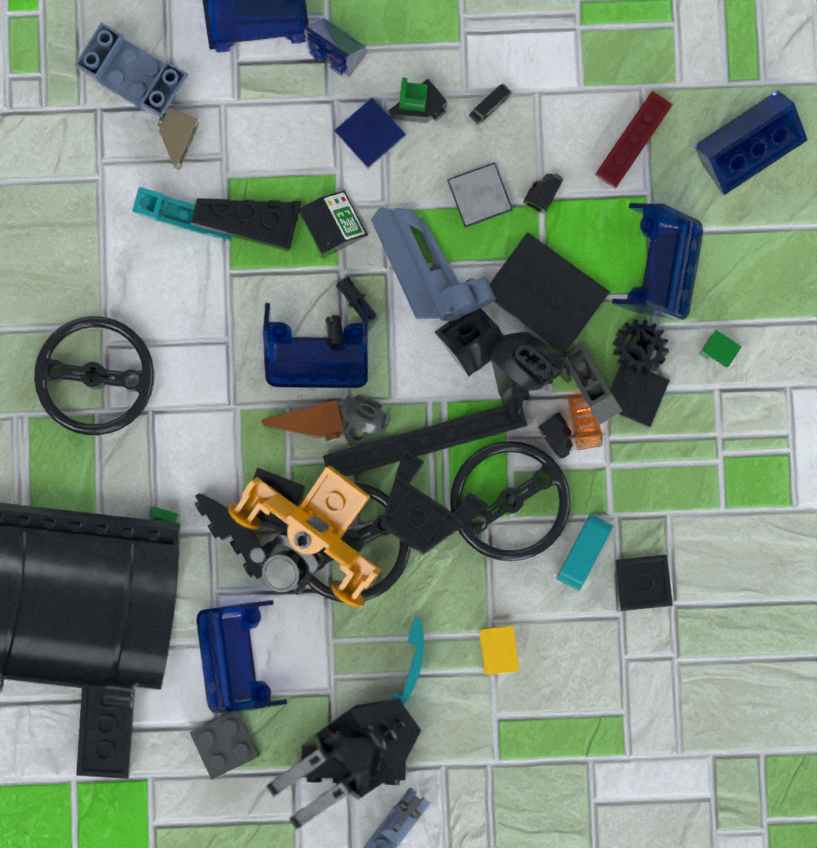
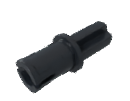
(355, 298)

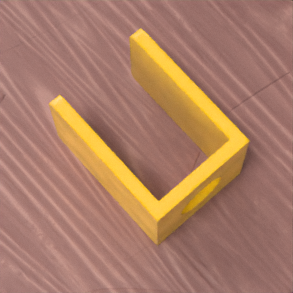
(499, 650)

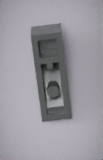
(591, 384)

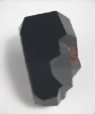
(543, 192)
(557, 435)

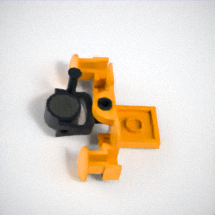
(333, 501)

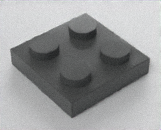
(224, 744)

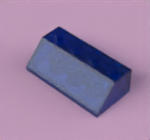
(751, 142)

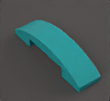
(169, 211)
(416, 638)

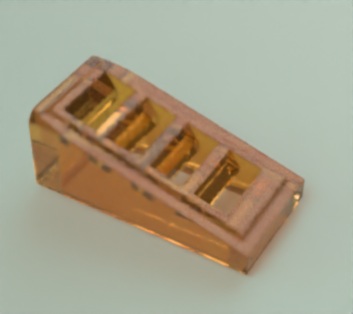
(585, 442)

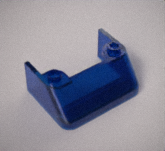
(669, 264)
(310, 361)
(229, 658)

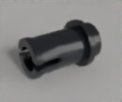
(335, 333)

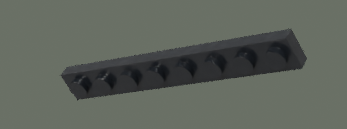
(424, 441)

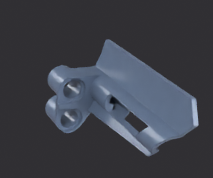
(431, 291)

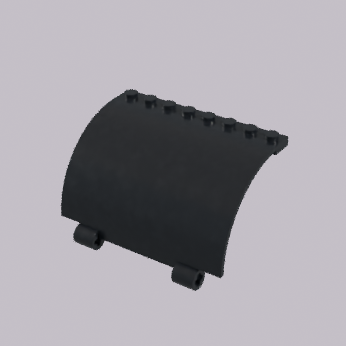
(86, 599)

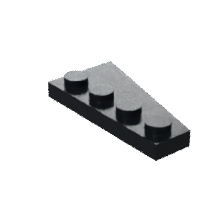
(256, 221)

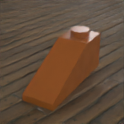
(314, 421)

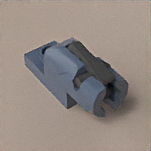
(398, 821)

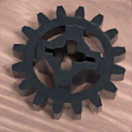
(646, 338)

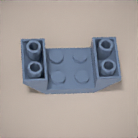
(130, 71)

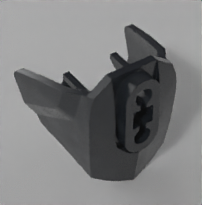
(524, 365)

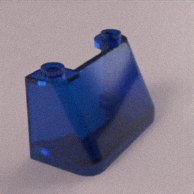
(253, 20)

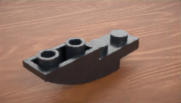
(225, 526)

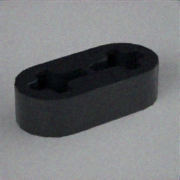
(490, 104)

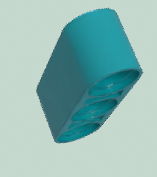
(584, 552)

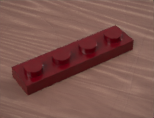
(633, 139)

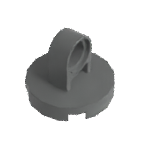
(365, 415)

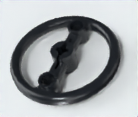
(45, 363)
(556, 478)
(394, 574)

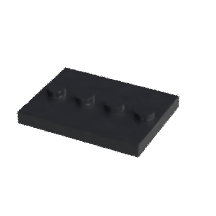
(546, 293)

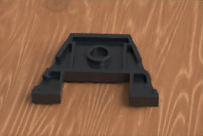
(417, 517)

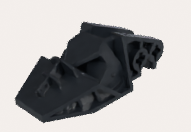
(372, 744)

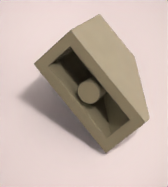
(177, 134)

